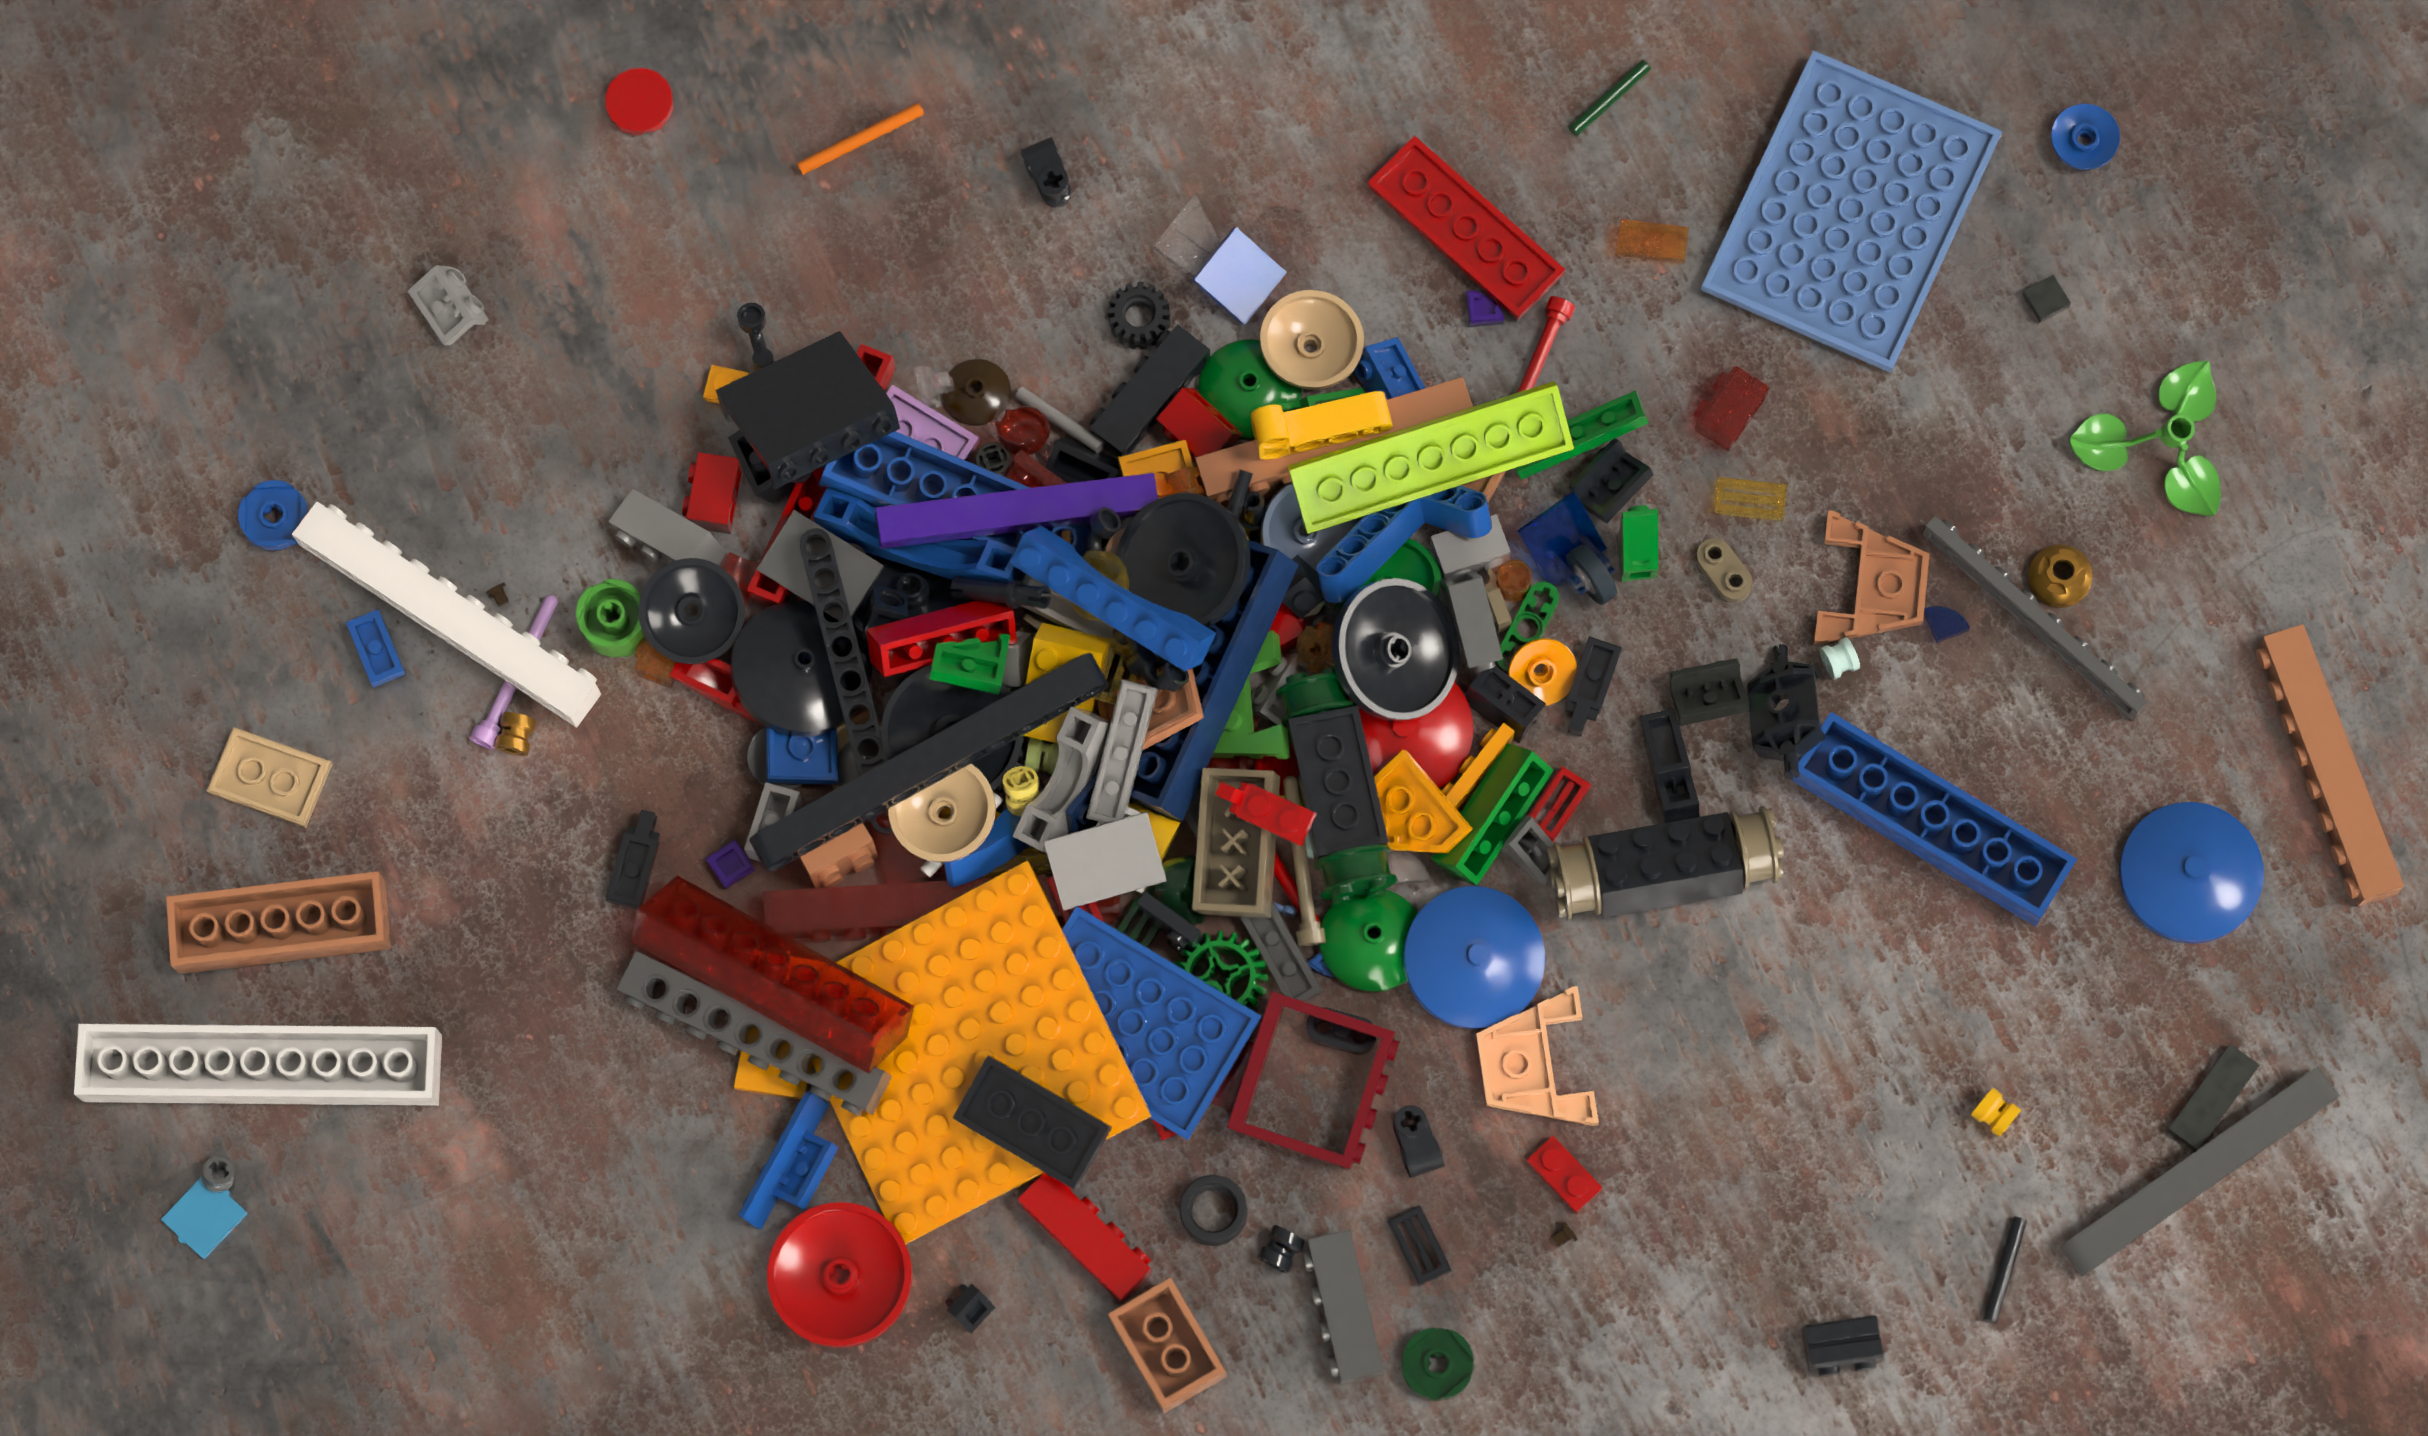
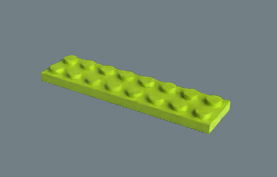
(1430, 457)

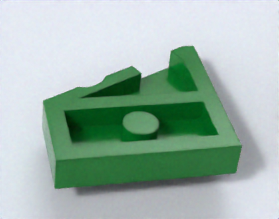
(971, 663)

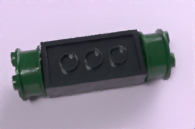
(1338, 786)

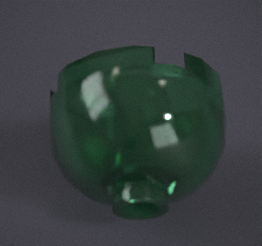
(1179, 888)

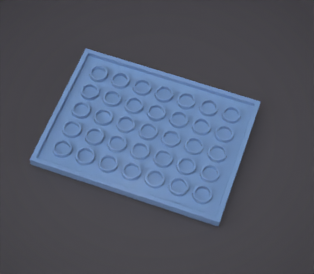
(1851, 211)

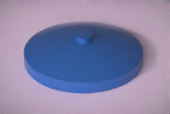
(2191, 872)
(1473, 957)

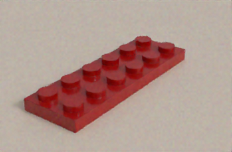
(1466, 228)

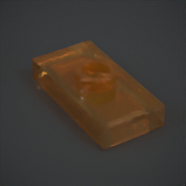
(1652, 241)

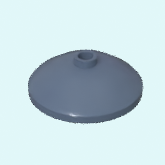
(1281, 529)

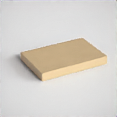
(269, 777)

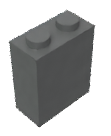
(1472, 619)

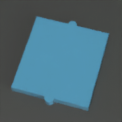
(204, 1218)

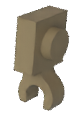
(1497, 605)

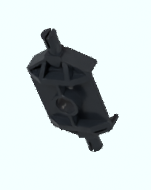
(1796, 727)

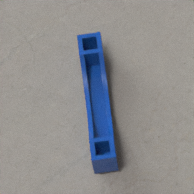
(855, 523)
(1161, 630)

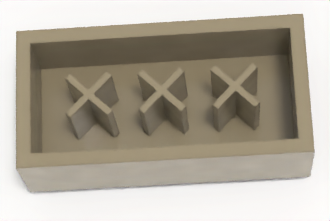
(1233, 855)

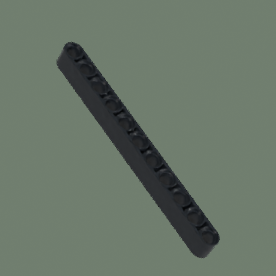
(928, 762)

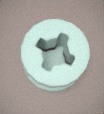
(1839, 658)

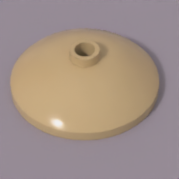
(1314, 320)
(946, 840)

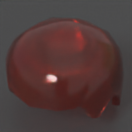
(1023, 430)

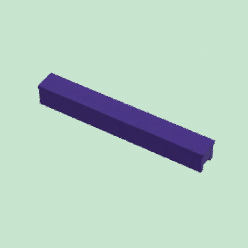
(1012, 510)

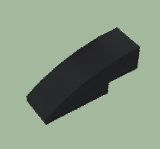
(1669, 766)

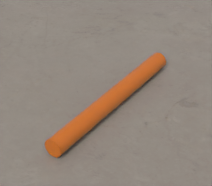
(860, 138)

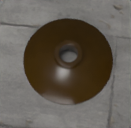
(980, 407)

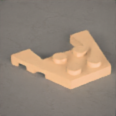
(1519, 1064)

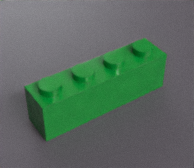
(1495, 812)

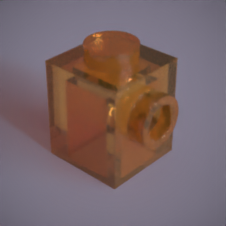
(653, 665)

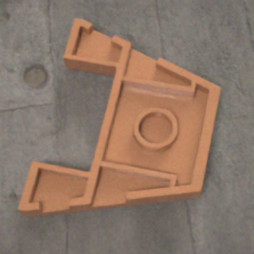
(1888, 583)

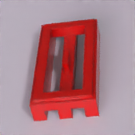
(1573, 780)

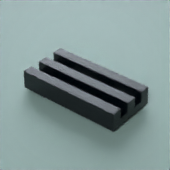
(1432, 1273)

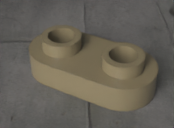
(1723, 569)

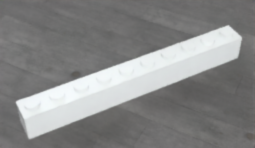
(447, 613)

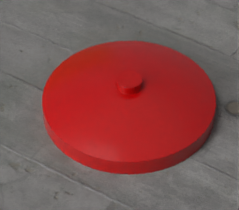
(1435, 740)
(839, 1275)

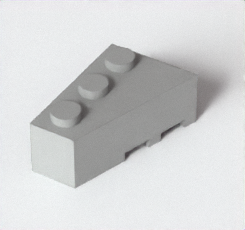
(662, 533)

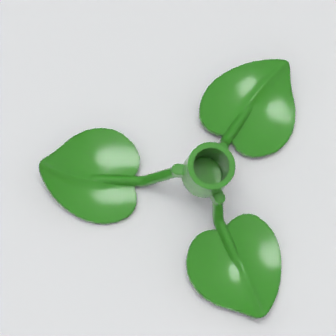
(2192, 397)

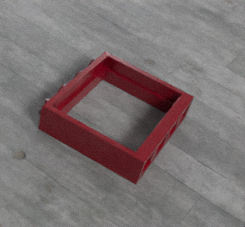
(1375, 1084)

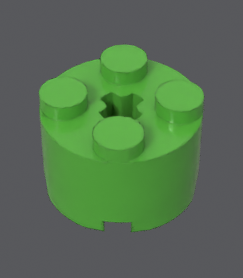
(606, 601)

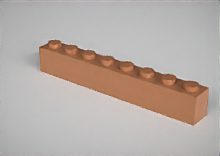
(2329, 765)

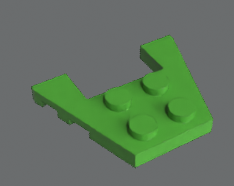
(1239, 735)

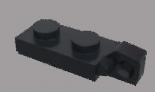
(1591, 683)
(634, 863)

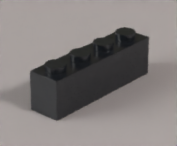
(1149, 391)

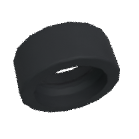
(1208, 1183)

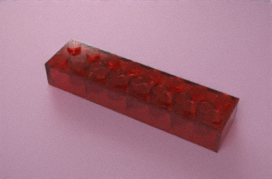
(772, 974)

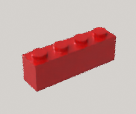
(912, 641)
(1086, 1236)

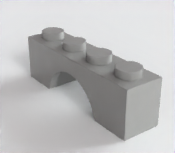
(1080, 752)

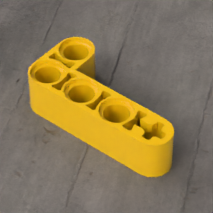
(1319, 425)

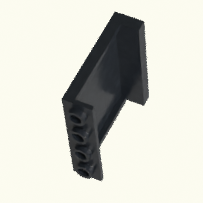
(809, 408)

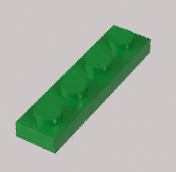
(1595, 429)

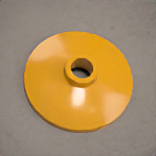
(1559, 670)

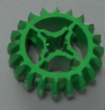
(1235, 973)

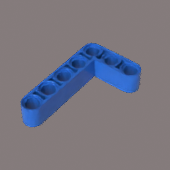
(1385, 531)

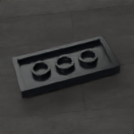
(1032, 1122)

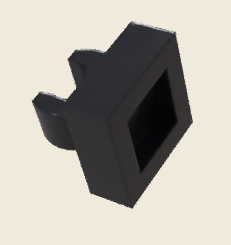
(970, 1307)

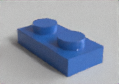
(375, 648)

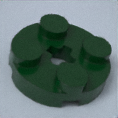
(1416, 1364)

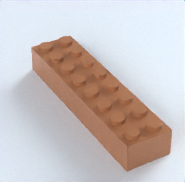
(1220, 469)

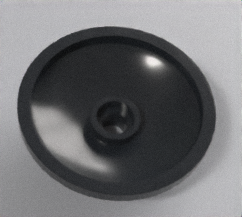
(698, 636)

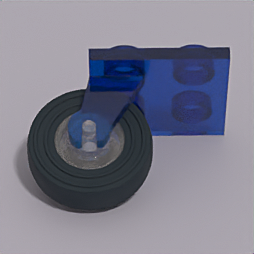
(1570, 549)

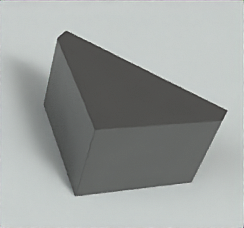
(1528, 849)

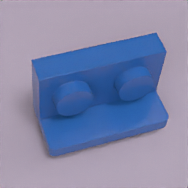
(1388, 369)

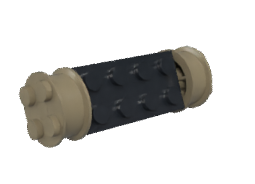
(1665, 864)

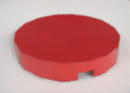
(639, 101)

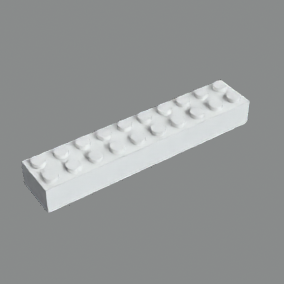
(258, 1064)

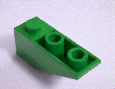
(1638, 544)

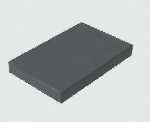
(786, 566)

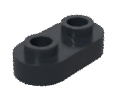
(1339, 1036)

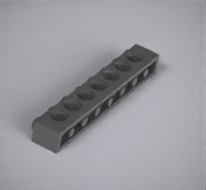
(645, 973)

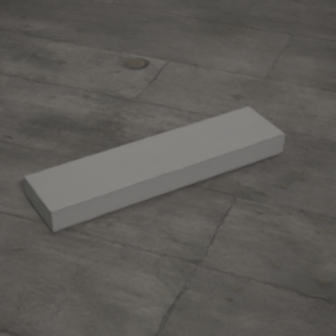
(1122, 752)

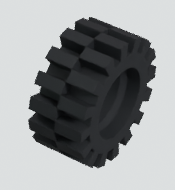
(1138, 295)

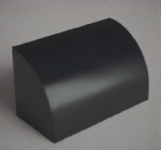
(1078, 463)

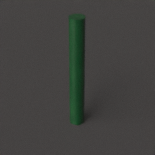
(1609, 98)

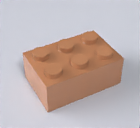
(1167, 1345)

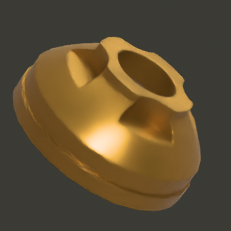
(2055, 591)

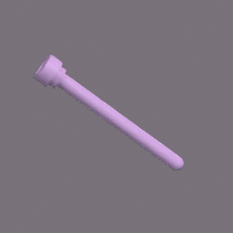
(488, 729)

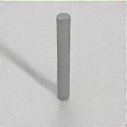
(1060, 420)

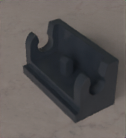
(1504, 701)

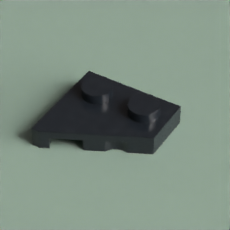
(1178, 930)

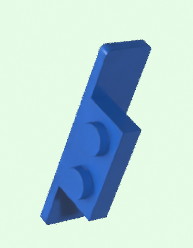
(794, 1164)

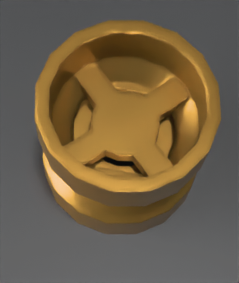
(515, 734)

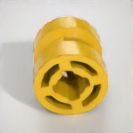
(1996, 1112)

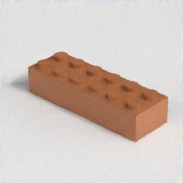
(278, 922)

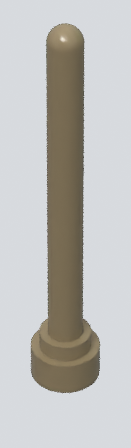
(1309, 931)

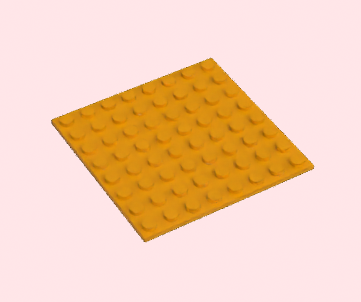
(982, 982)

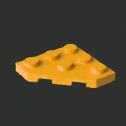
(1416, 810)

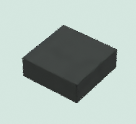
(2046, 298)

